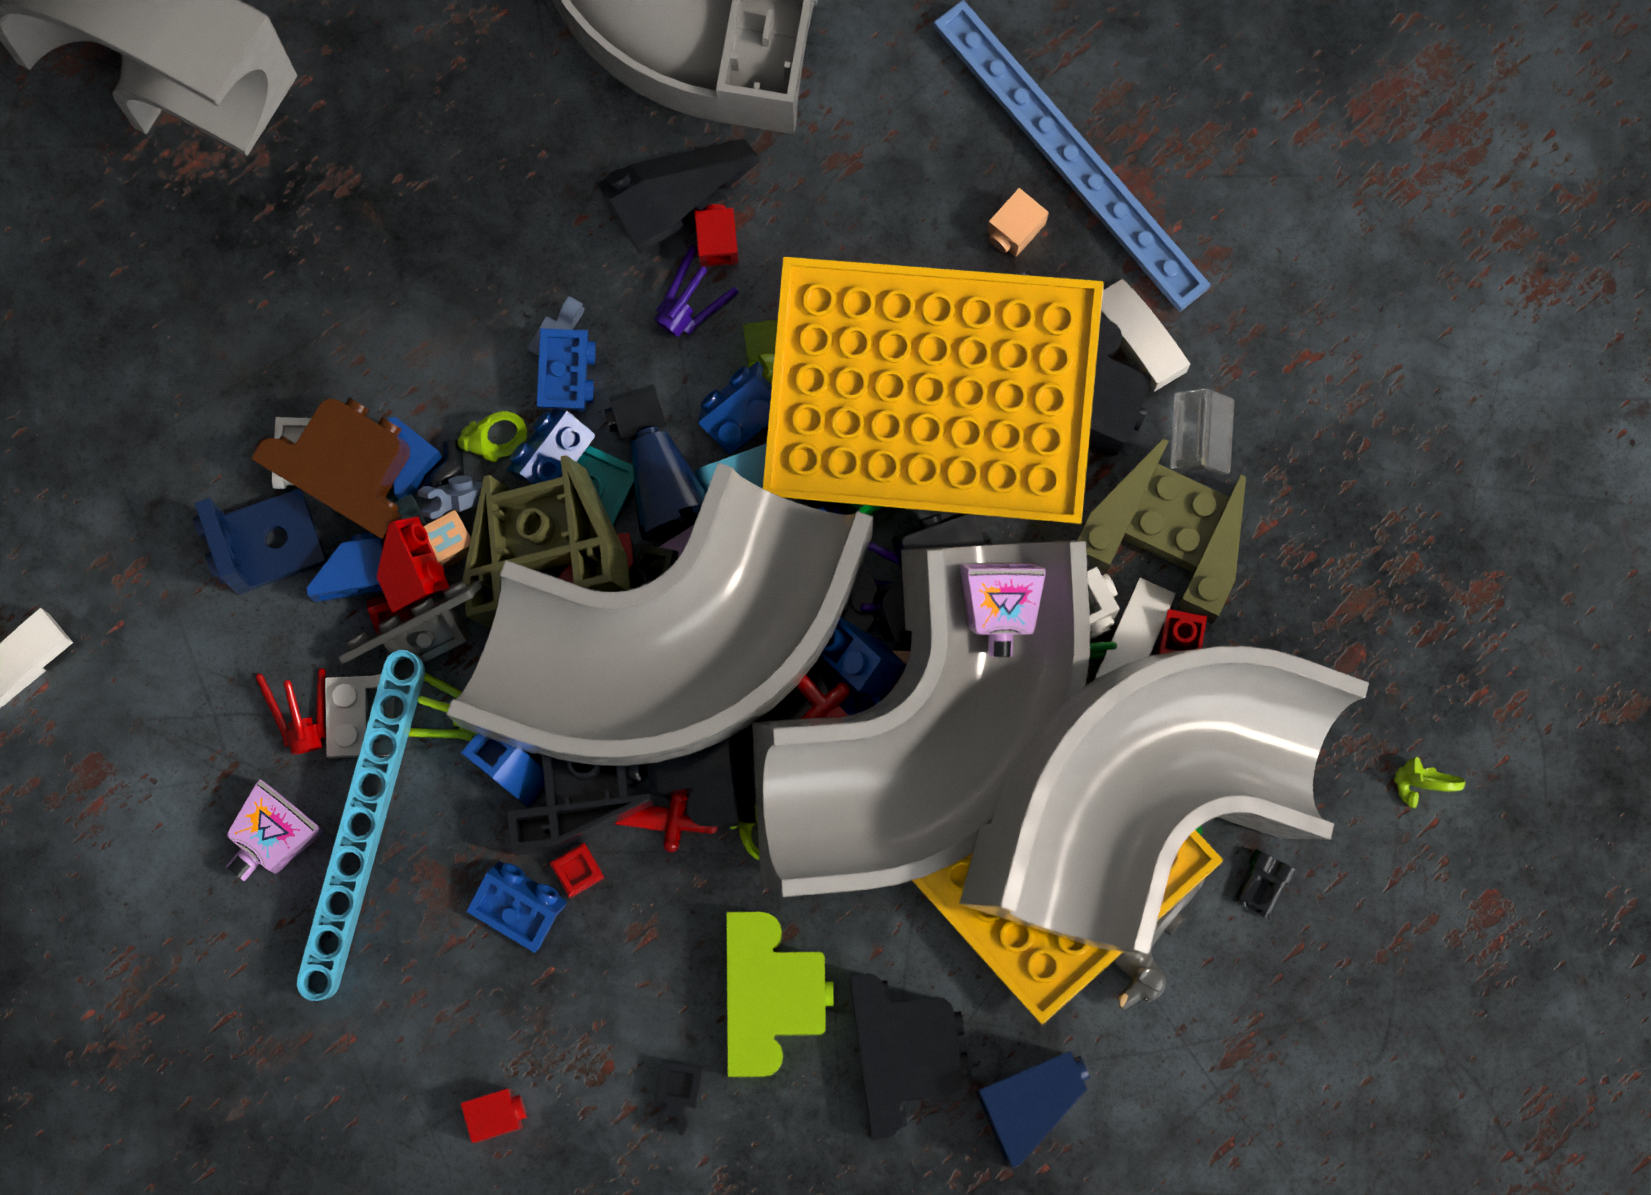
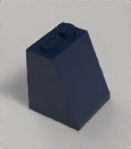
(1032, 1103)

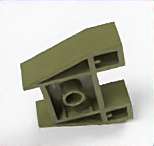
(1175, 522)
(541, 530)

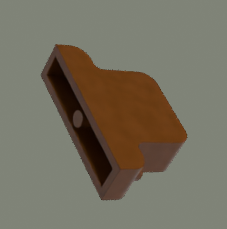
(343, 462)

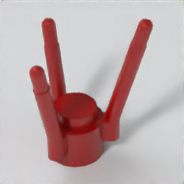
(302, 734)

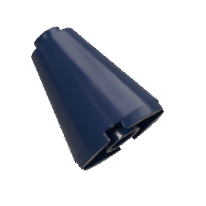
(664, 485)

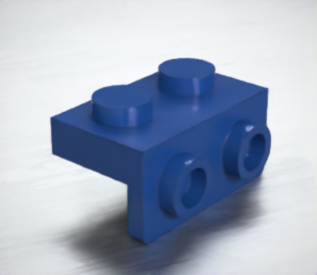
(738, 409)
(555, 435)

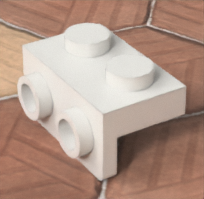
(1101, 603)

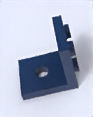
(240, 541)

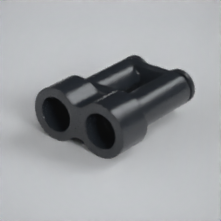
(1272, 870)

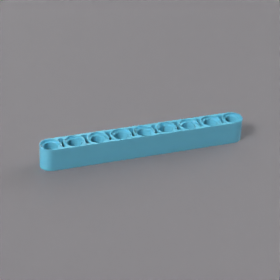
(347, 840)

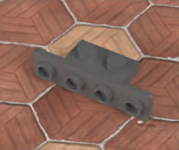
(425, 632)

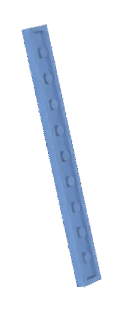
(1071, 156)

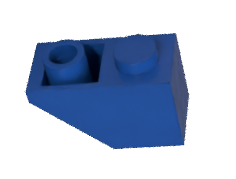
(863, 659)
(507, 767)

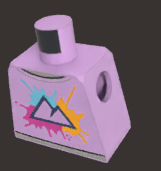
(1002, 601)
(269, 832)

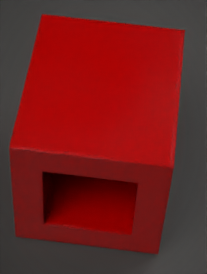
(716, 236)
(493, 1115)

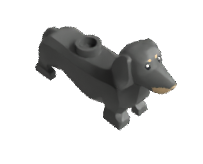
(1146, 977)

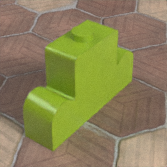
(769, 994)

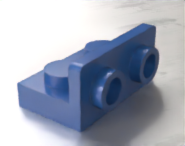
(563, 369)
(516, 905)

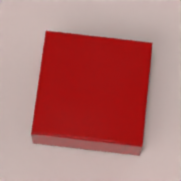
(577, 870)

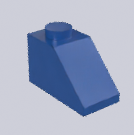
(349, 570)

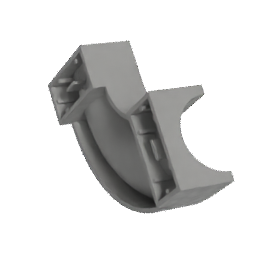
(701, 56)
(192, 58)
(675, 659)
(1140, 766)
(924, 767)

